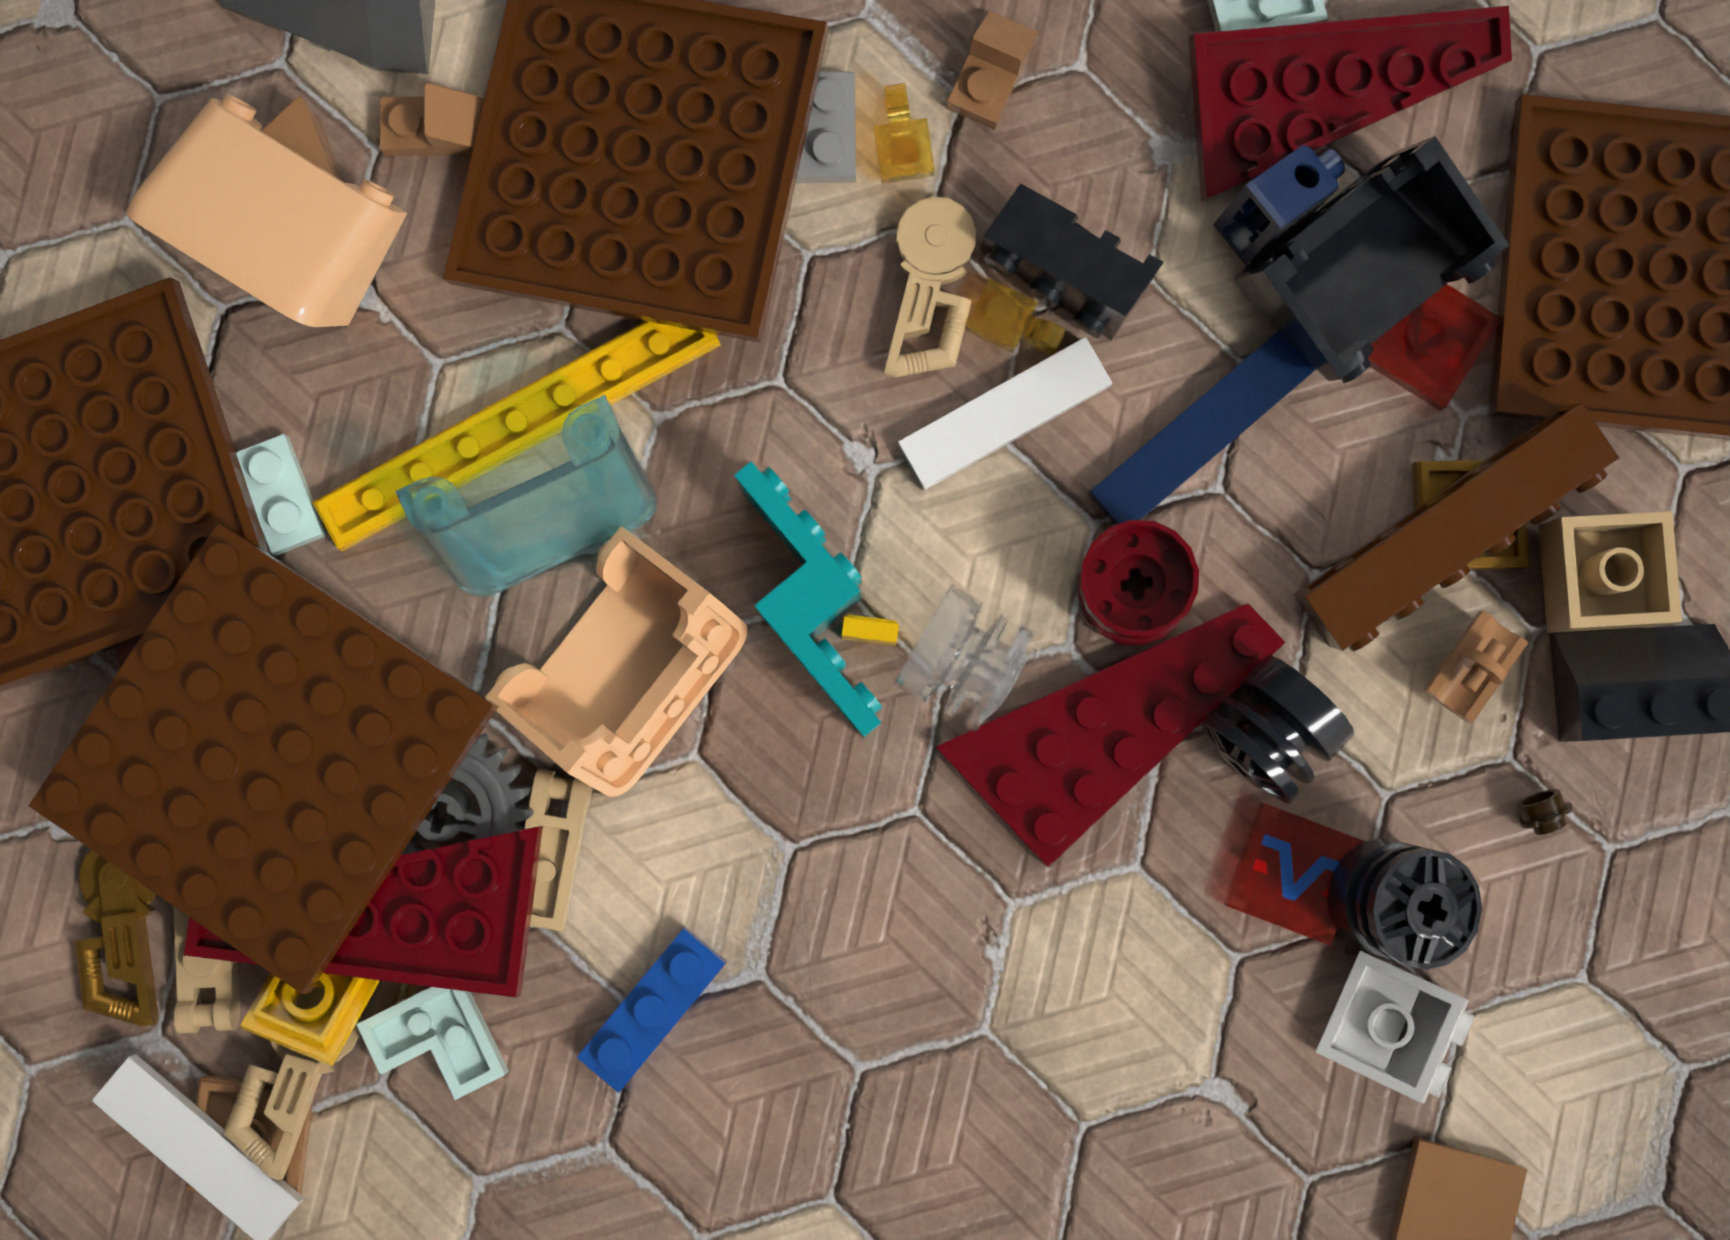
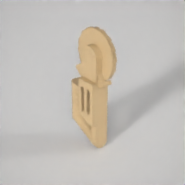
(935, 244)
(288, 1101)

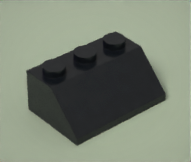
(1641, 682)

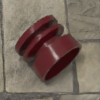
(1157, 559)

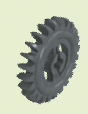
(494, 794)

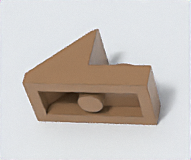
(991, 69)
(430, 124)

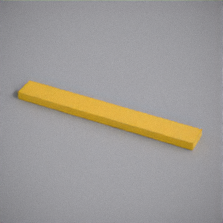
(510, 426)

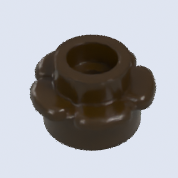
(1544, 811)

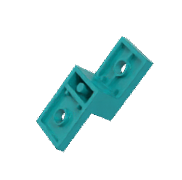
(810, 596)

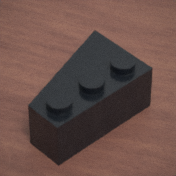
(1067, 262)

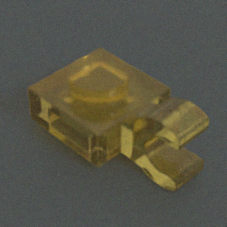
(903, 143)
(1007, 317)

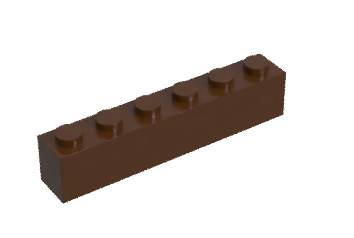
(1458, 526)

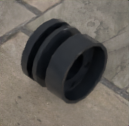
(1284, 722)
(1405, 903)

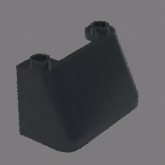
(1372, 258)

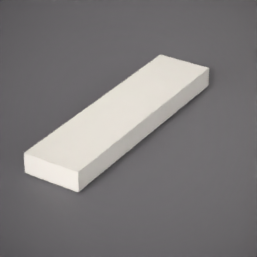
(1004, 413)
(196, 1148)

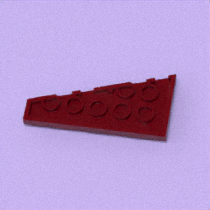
(1317, 82)
(1085, 746)
(437, 919)

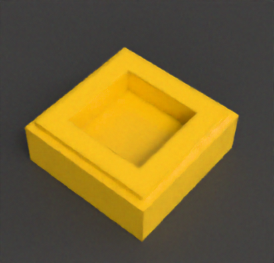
(870, 630)

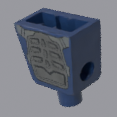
(1279, 200)

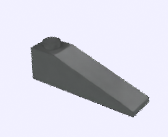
(373, 32)

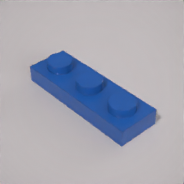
(651, 1009)

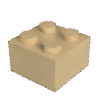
(1609, 572)

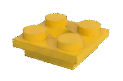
(312, 1031)

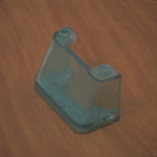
(543, 517)

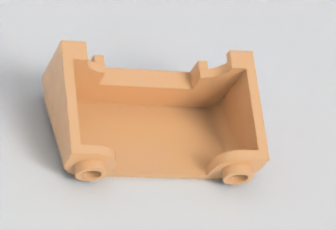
(267, 216)
(623, 670)

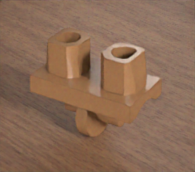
(1475, 667)

